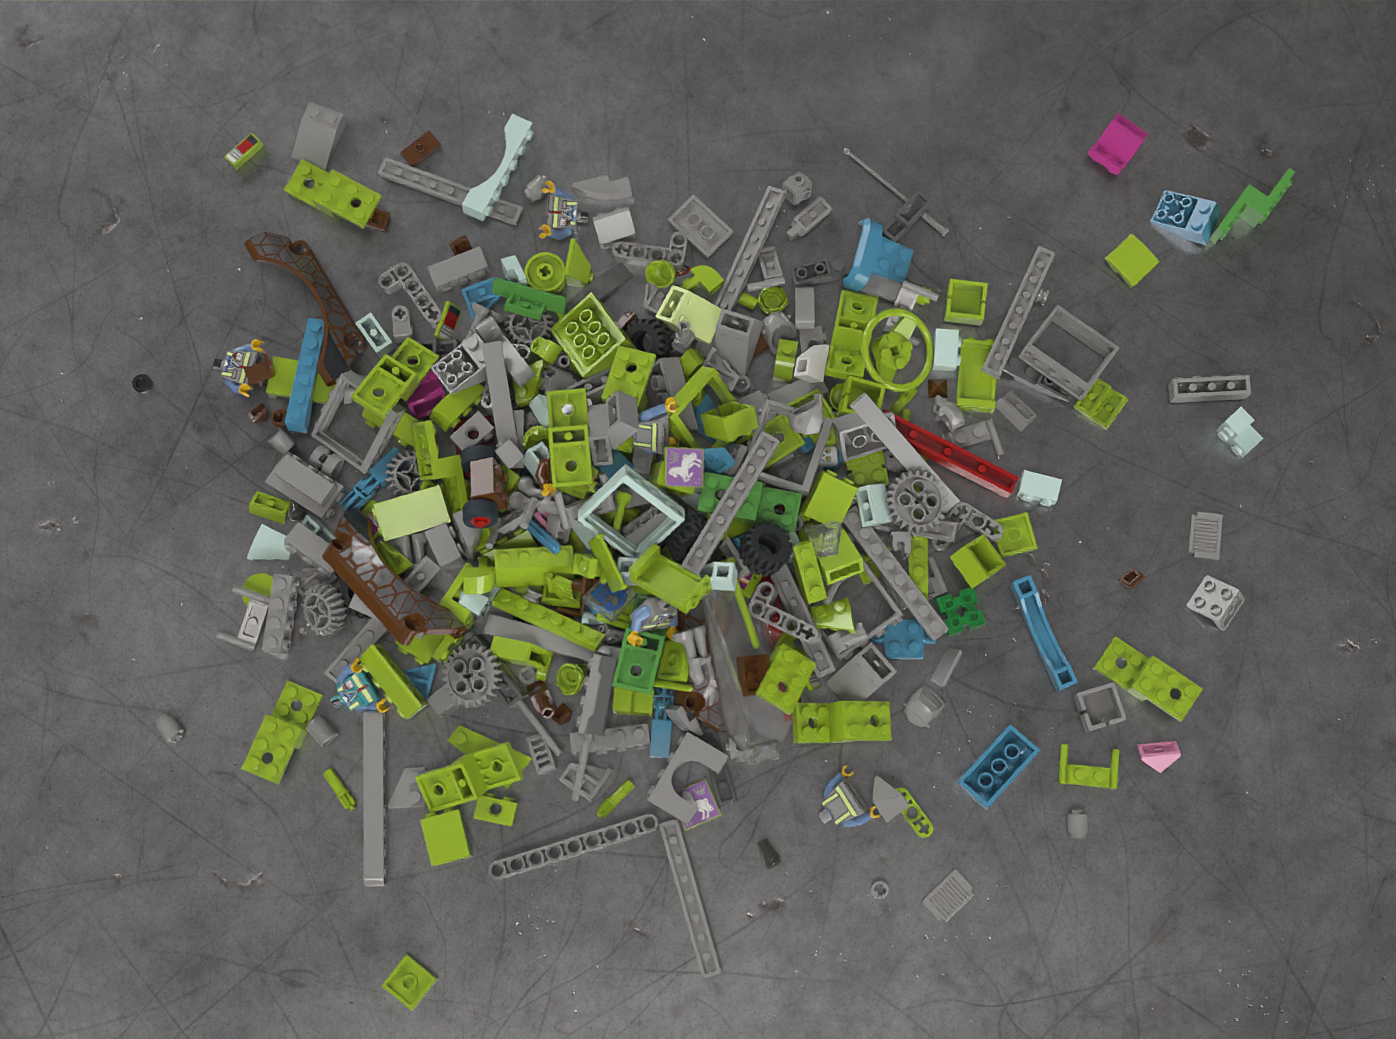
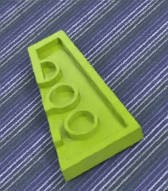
(470, 741)

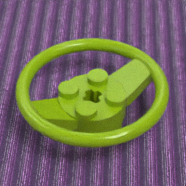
(897, 340)

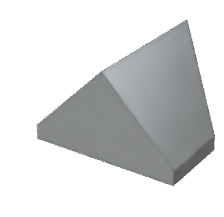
(887, 799)

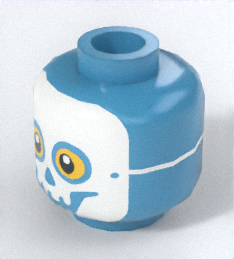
(831, 458)

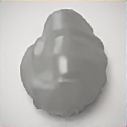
(948, 413)

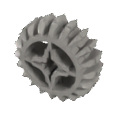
(521, 328)
(394, 474)
(324, 609)

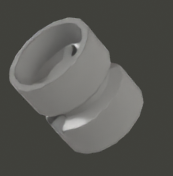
(328, 463)

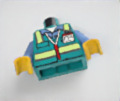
(357, 690)

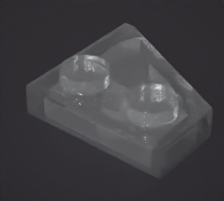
(825, 538)

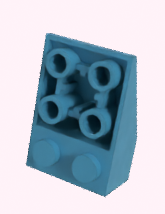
(1187, 216)

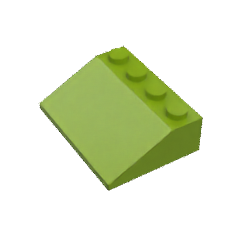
(590, 336)

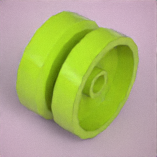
(549, 265)

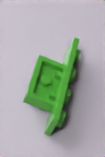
(527, 300)

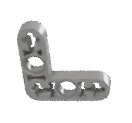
(967, 519)

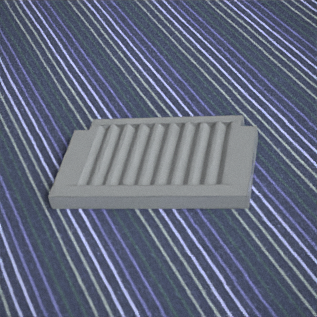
(1205, 535)
(949, 896)

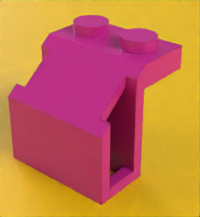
(1118, 144)
(426, 396)

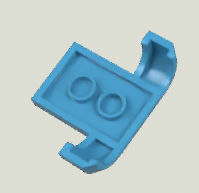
(877, 256)

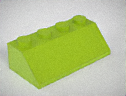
(403, 430)
(530, 564)
(393, 681)

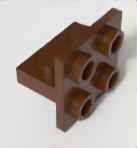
(752, 672)

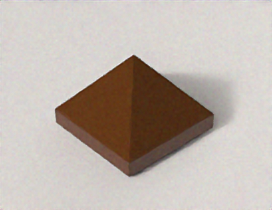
(460, 245)
(937, 387)
(259, 414)
(1131, 578)
(562, 714)

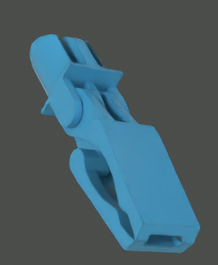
(355, 498)
(661, 726)

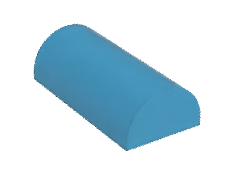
(998, 767)

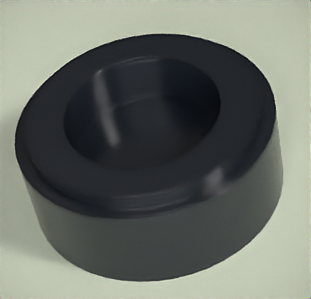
(142, 383)

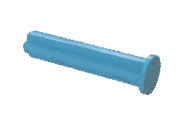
(541, 535)

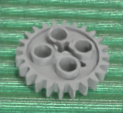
(928, 489)
(487, 673)

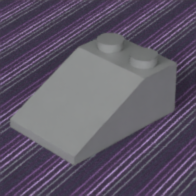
(318, 135)
(855, 437)

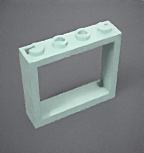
(647, 491)

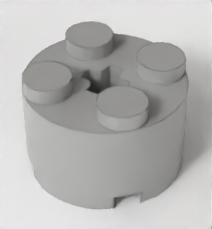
(555, 379)

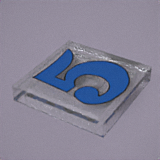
(607, 603)

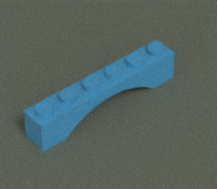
(301, 397)
(1043, 637)

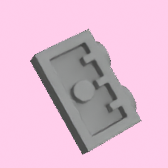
(1216, 601)

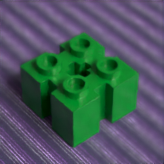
(966, 601)

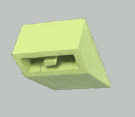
(687, 306)

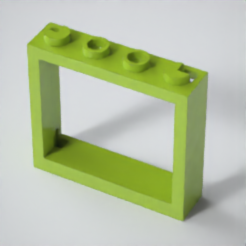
(686, 395)

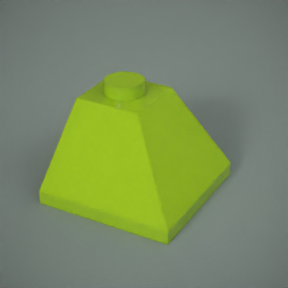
(578, 269)

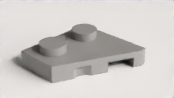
(655, 296)
(592, 781)
(407, 790)

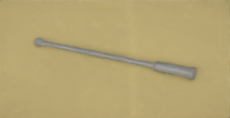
(927, 217)

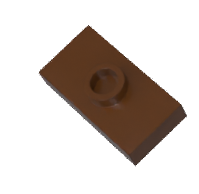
(420, 149)

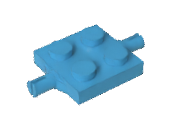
(904, 640)

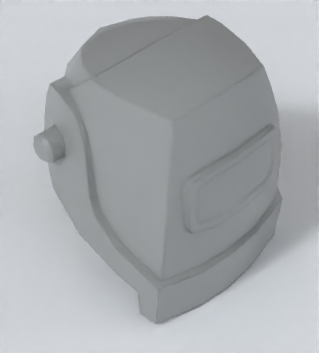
(777, 327)
(808, 417)
(924, 706)

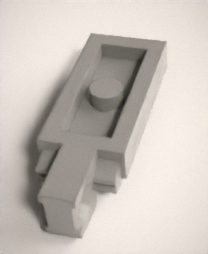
(809, 218)

